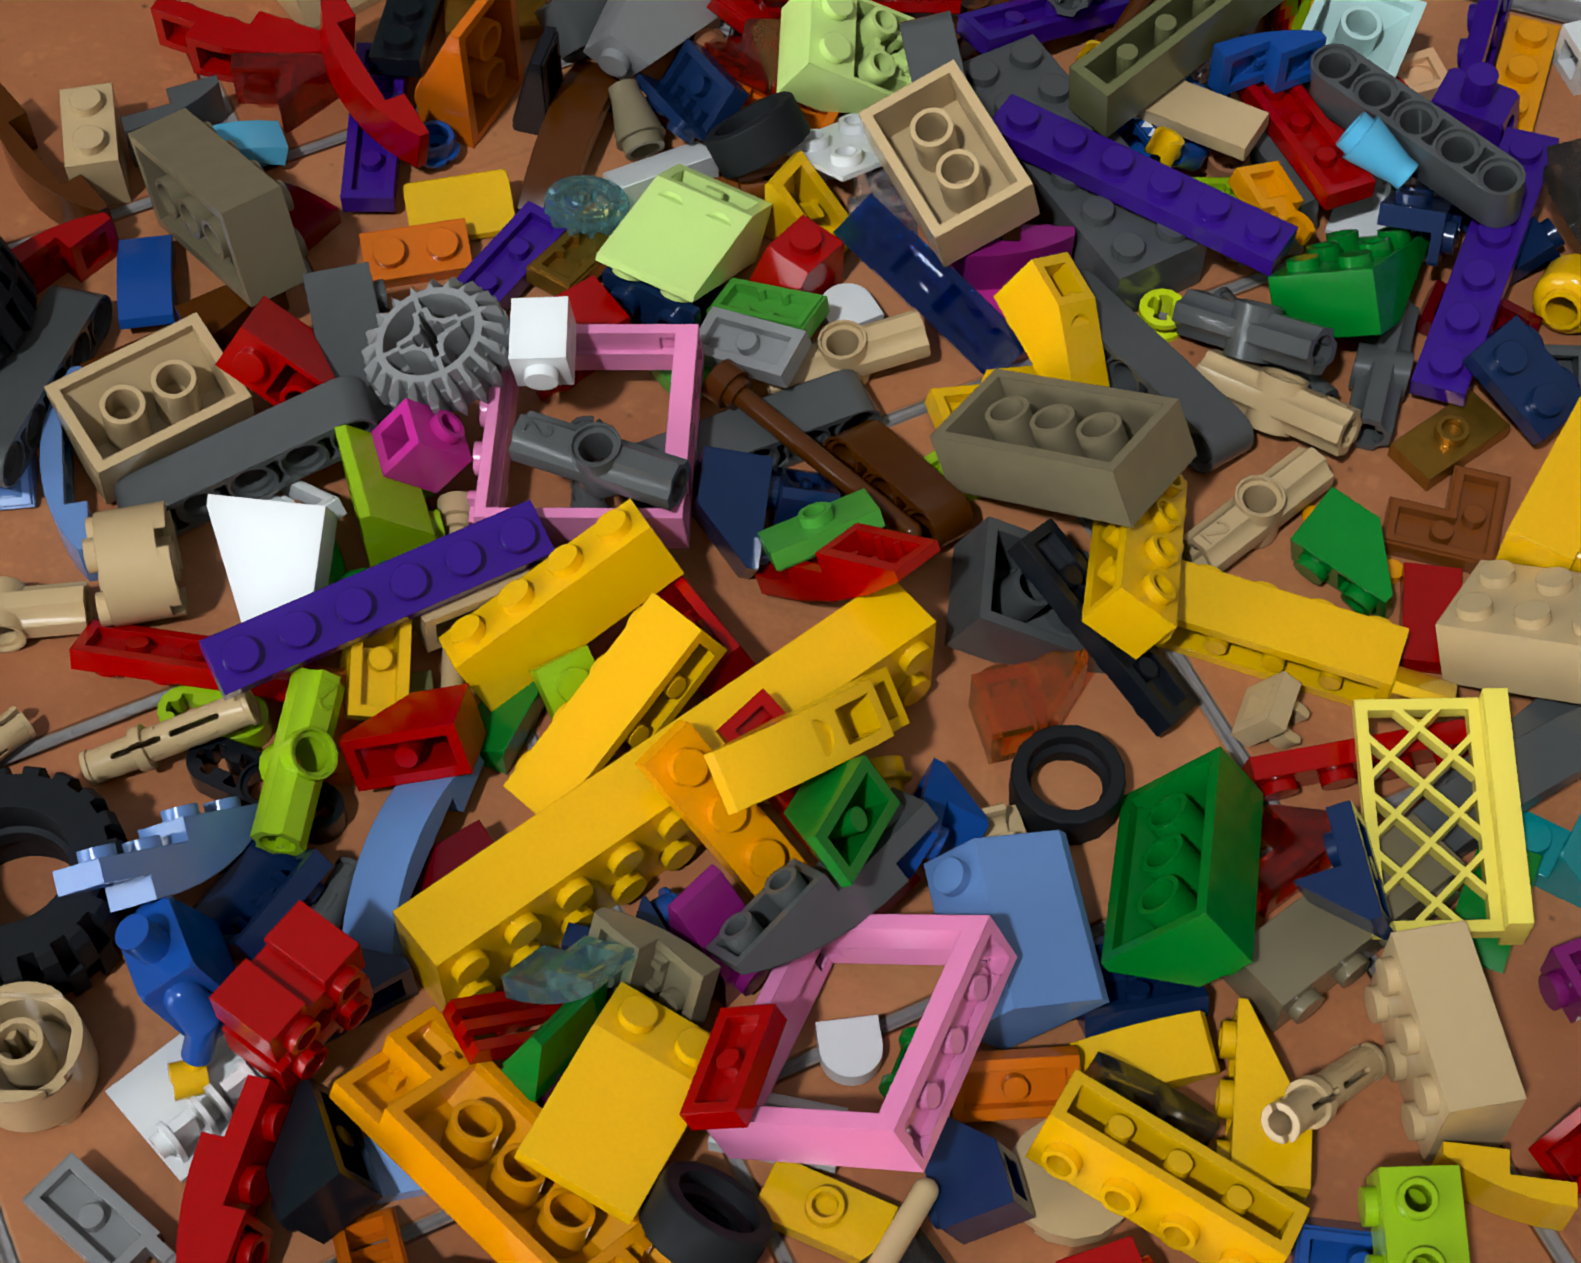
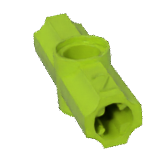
(293, 790)

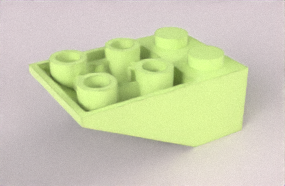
(841, 53)
(687, 234)

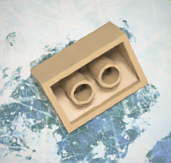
(147, 402)

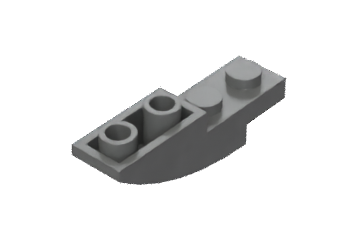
(809, 909)

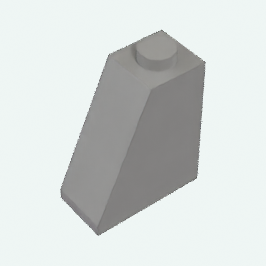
(642, 31)

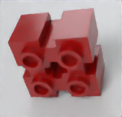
(294, 997)

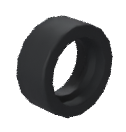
(757, 135)
(1075, 745)
(704, 1216)

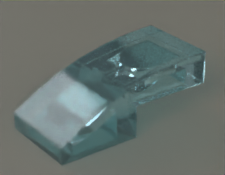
(566, 975)

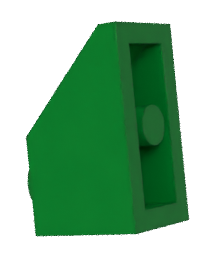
(843, 816)

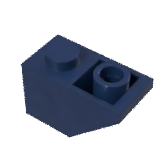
(732, 503)
(977, 1184)

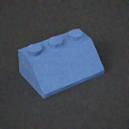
(1038, 906)

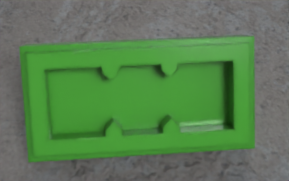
(774, 304)
(816, 526)

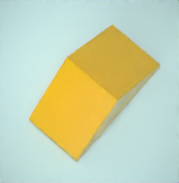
(801, 191)

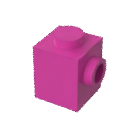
(421, 446)

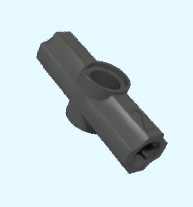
(1255, 331)
(1381, 379)
(626, 471)

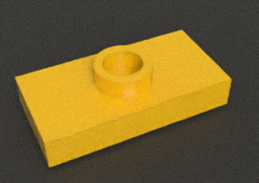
(825, 1212)

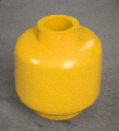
(1559, 295)

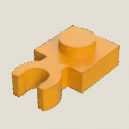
(1272, 191)

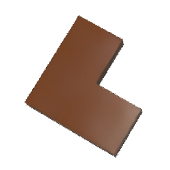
(1455, 534)

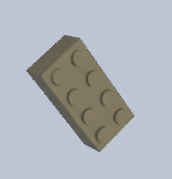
(220, 206)
(1065, 446)

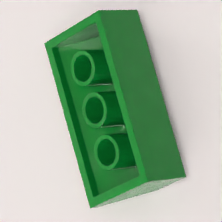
(1186, 875)

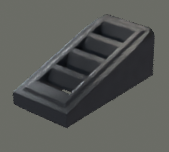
(539, 84)

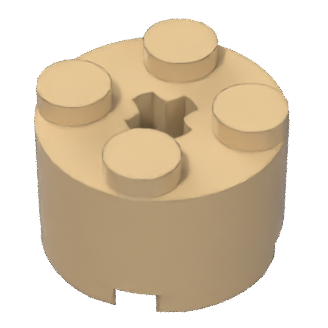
(135, 563)
(44, 1058)

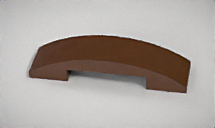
(568, 130)
(56, 200)

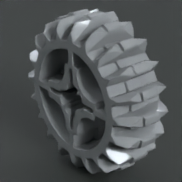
(439, 347)

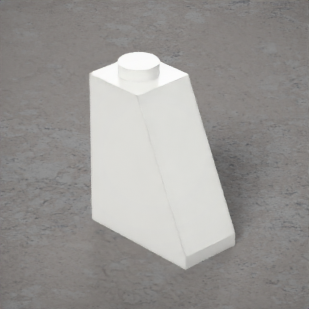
(272, 549)

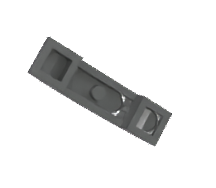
(1545, 762)

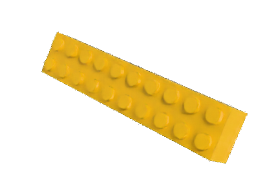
(616, 828)

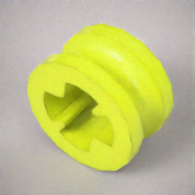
(1160, 301)

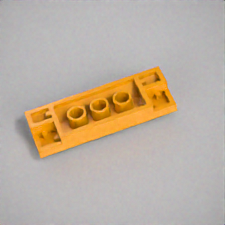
(458, 1139)

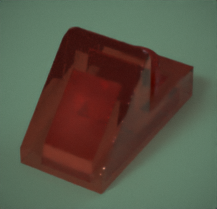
(753, 55)
(288, 79)
(1296, 852)

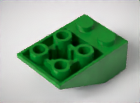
(1352, 280)

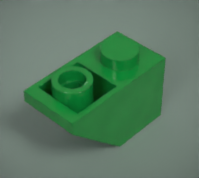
(1347, 551)

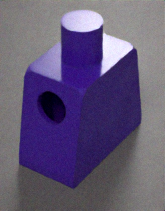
(1479, 100)

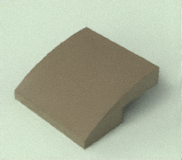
(664, 964)

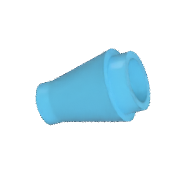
(1376, 150)

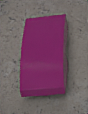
(1001, 260)

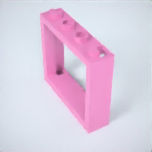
(602, 348)
(932, 1069)

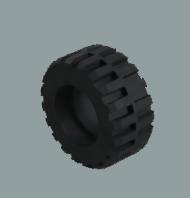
(73, 932)

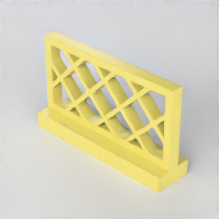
(1495, 799)

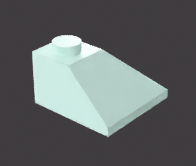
(1371, 27)

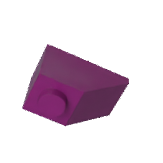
(697, 919)

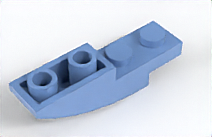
(166, 857)

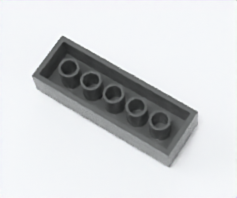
(1109, 241)

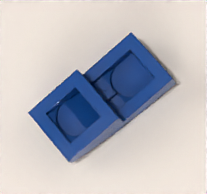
(1271, 57)
(146, 282)

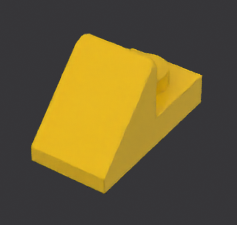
(377, 672)

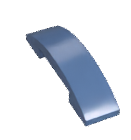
(58, 486)
(396, 855)

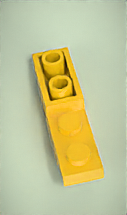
(807, 741)

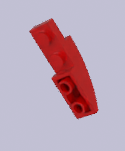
(214, 37)
(231, 1182)

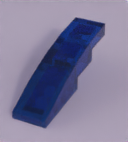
(924, 284)

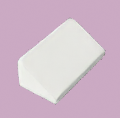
(637, 176)

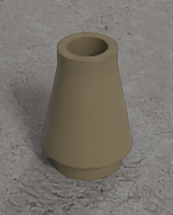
(635, 123)

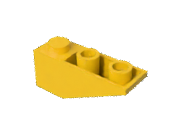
(1056, 320)
(1251, 1084)

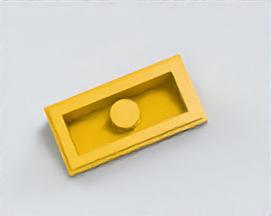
(478, 197)

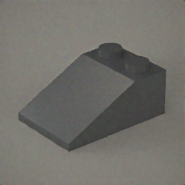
(995, 607)

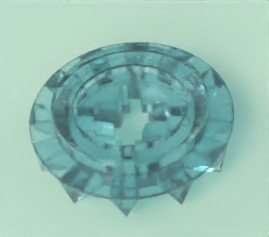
(572, 194)

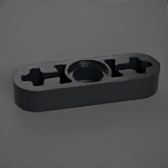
(245, 764)

